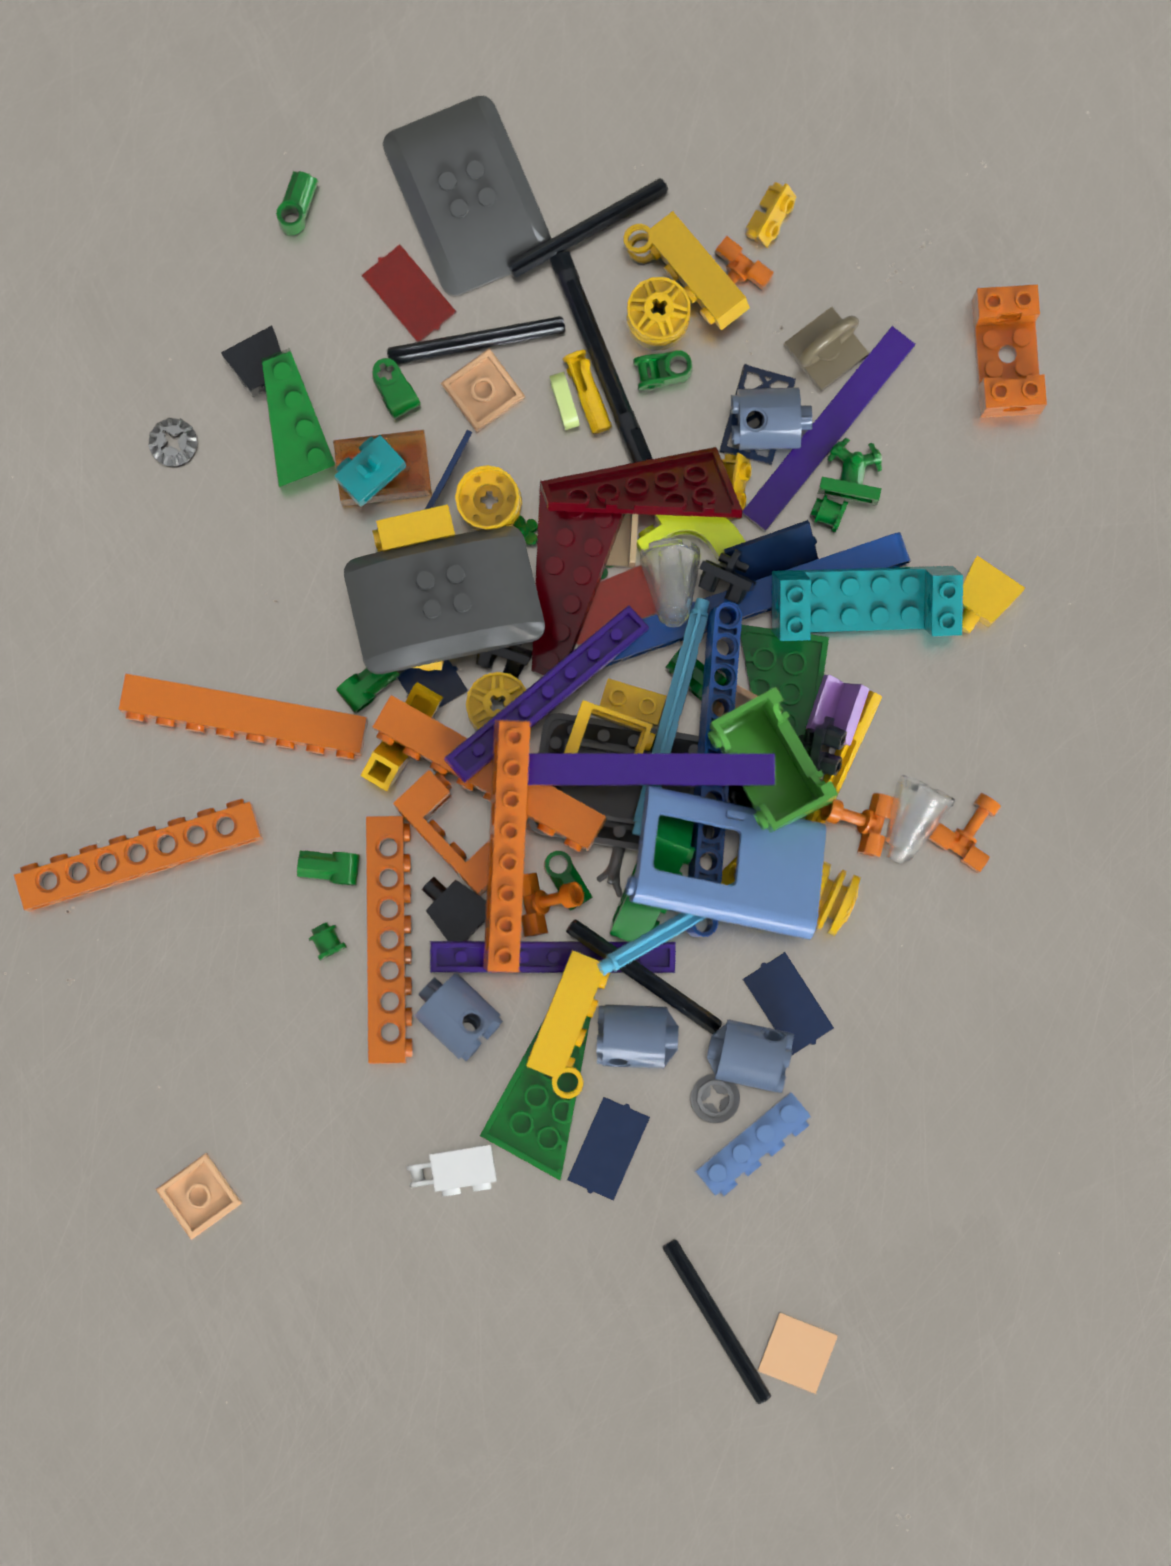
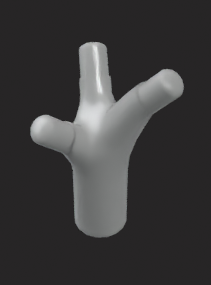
(613, 870)

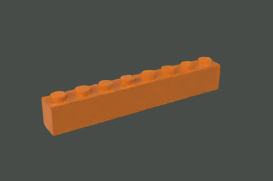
(243, 715)
(434, 741)

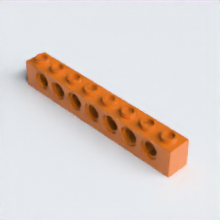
(377, 831)
(506, 846)
(36, 896)

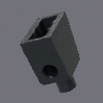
(246, 358)
(455, 909)

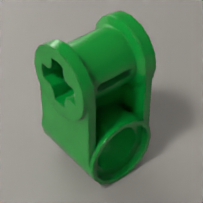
(660, 369)
(397, 392)

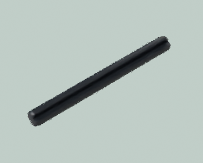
(588, 227)
(477, 340)
(647, 978)
(717, 1321)

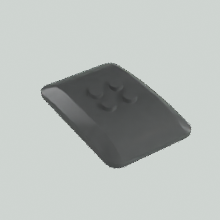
(466, 193)
(443, 599)
(614, 802)

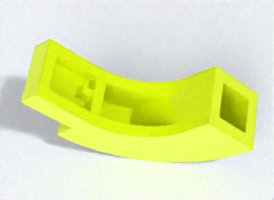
(715, 531)

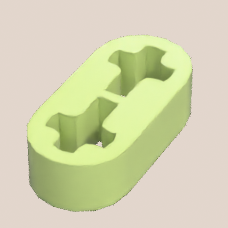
(564, 400)

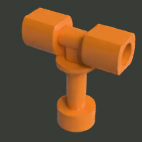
(742, 267)
(868, 822)
(962, 840)
(538, 903)

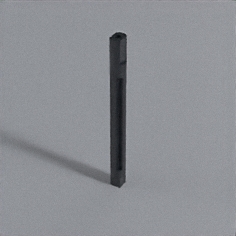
(601, 359)

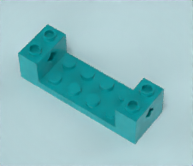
(867, 600)

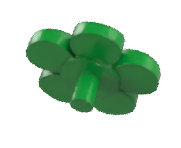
(527, 528)

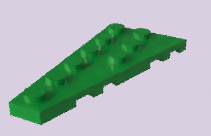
(788, 665)
(532, 1117)

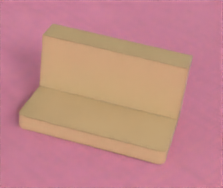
(624, 548)

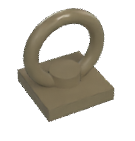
(827, 347)

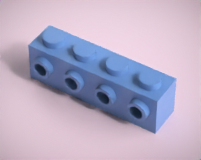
(753, 1143)

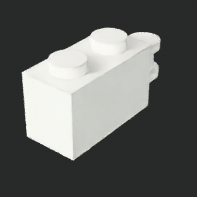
(457, 1170)

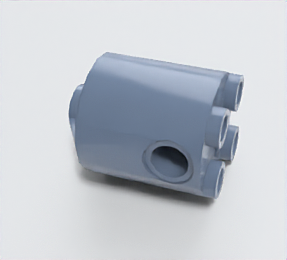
(780, 418)
(452, 1005)
(636, 1036)
(750, 1055)

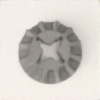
(171, 456)
(708, 1112)

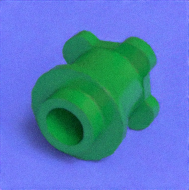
(828, 512)
(326, 940)

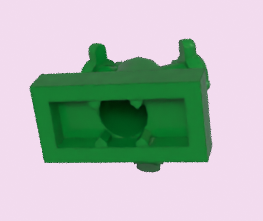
(852, 475)

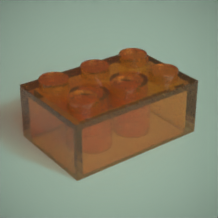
(410, 482)

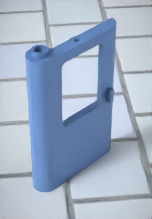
(775, 871)

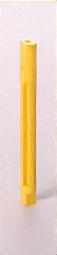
(848, 752)

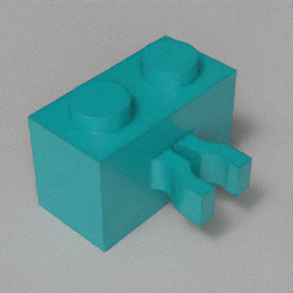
(369, 470)

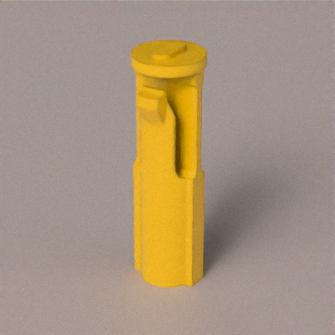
(587, 391)

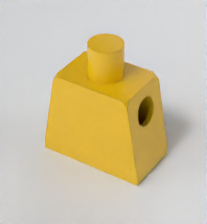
(986, 594)

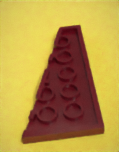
(668, 485)
(568, 571)

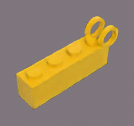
(692, 266)
(565, 1019)

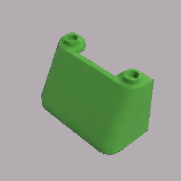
(762, 729)

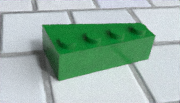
(295, 429)
(670, 853)

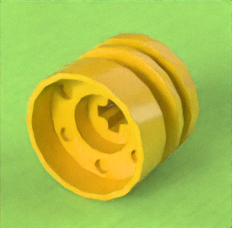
(658, 330)
(476, 487)
(484, 690)
(836, 899)

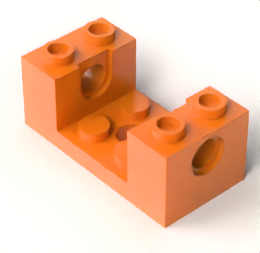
(1007, 320)
(419, 805)

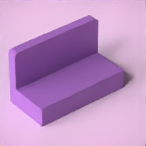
(840, 702)

